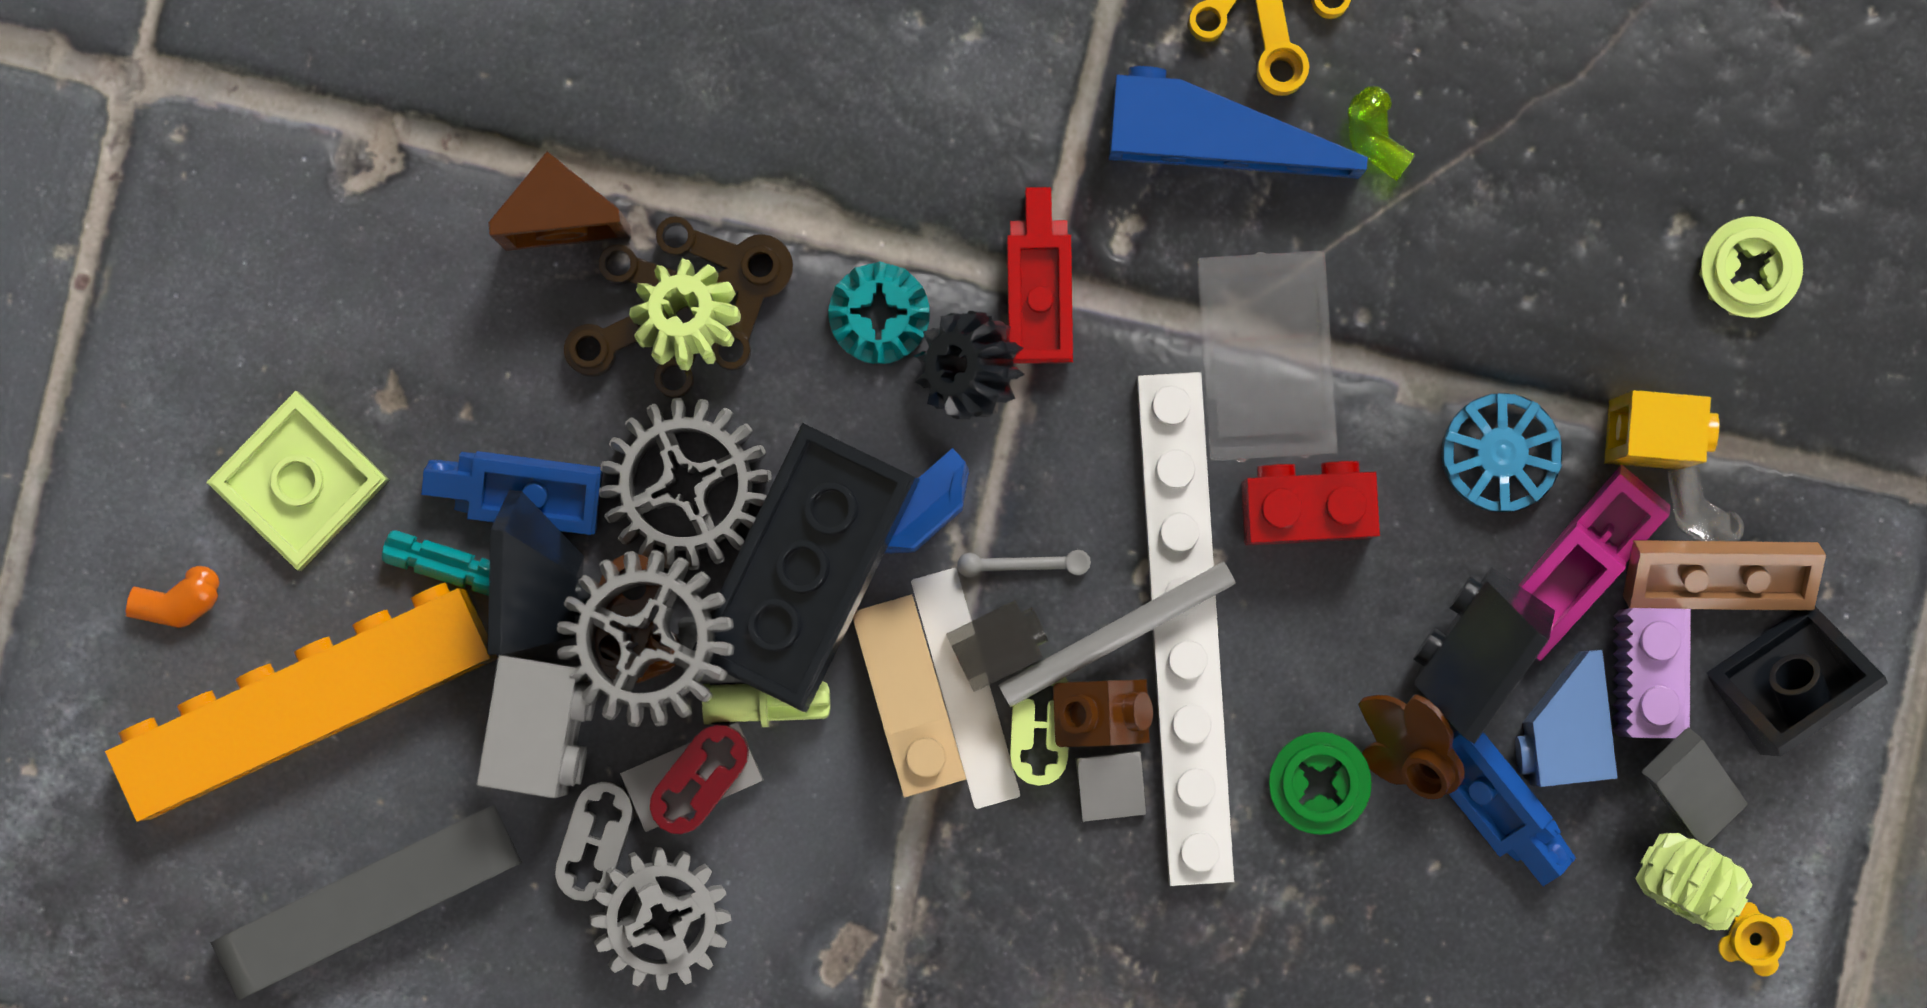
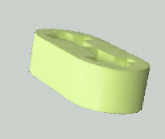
(1023, 738)

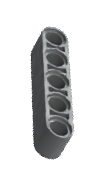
(366, 902)

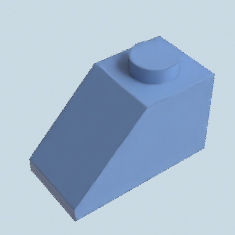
(1570, 728)

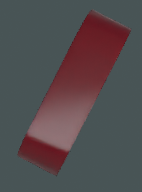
(711, 789)

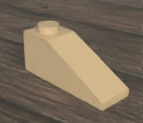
(908, 696)

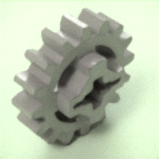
(688, 907)

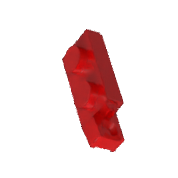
(1040, 283)

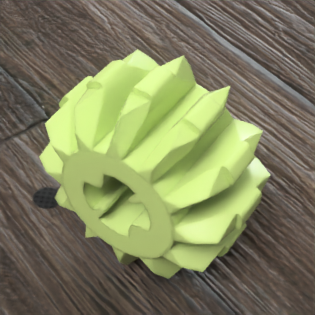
(704, 298)
(1694, 881)

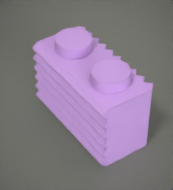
(1652, 672)

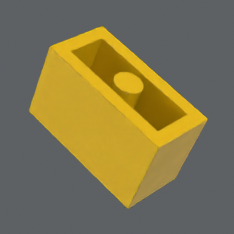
(1660, 430)

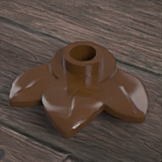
(1412, 745)

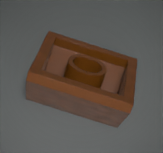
(555, 210)

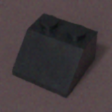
(1482, 651)

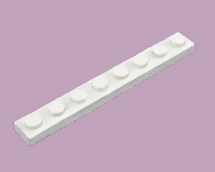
(1189, 643)

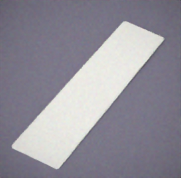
(970, 712)

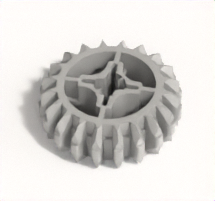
(663, 434)
(660, 612)

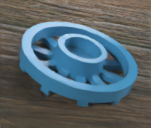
(1502, 452)

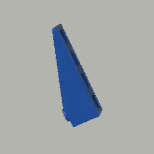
(1189, 126)

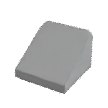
(1111, 786)

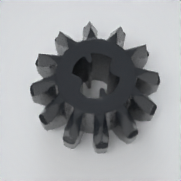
(969, 365)

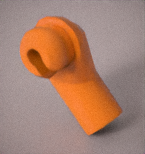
(180, 604)

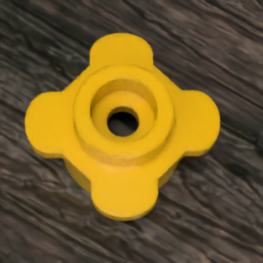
(1765, 955)

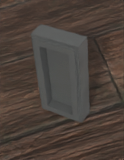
(1695, 787)

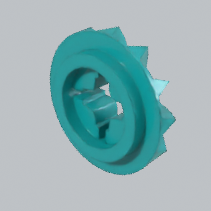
(900, 334)

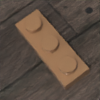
(1724, 575)

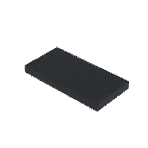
(808, 564)

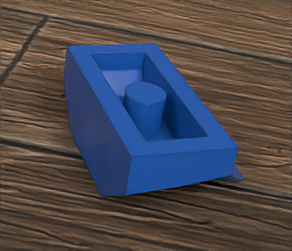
(933, 504)

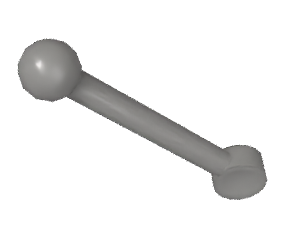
(1076, 563)

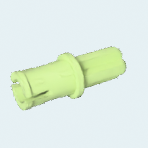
(747, 703)

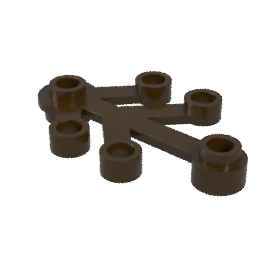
(726, 254)

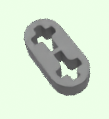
(580, 836)

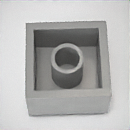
(534, 728)

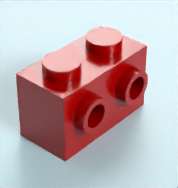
(1310, 508)

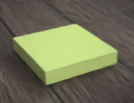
(298, 481)

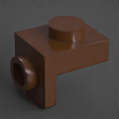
(1102, 713)

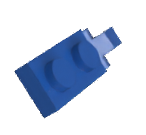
(482, 480)
(1508, 810)

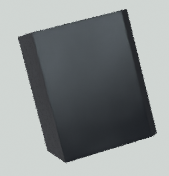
(1794, 681)

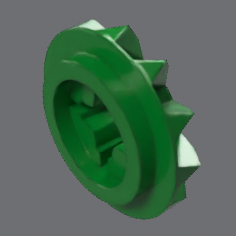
(1350, 782)

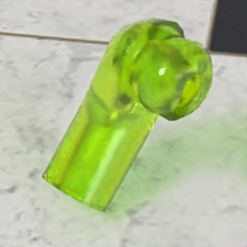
(1371, 135)

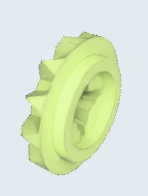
(1779, 274)

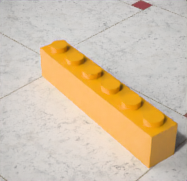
(300, 704)

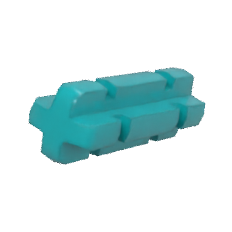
(437, 561)

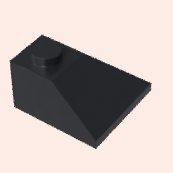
(530, 578)

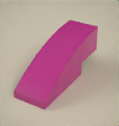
(1594, 549)

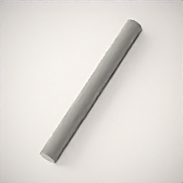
(1117, 634)

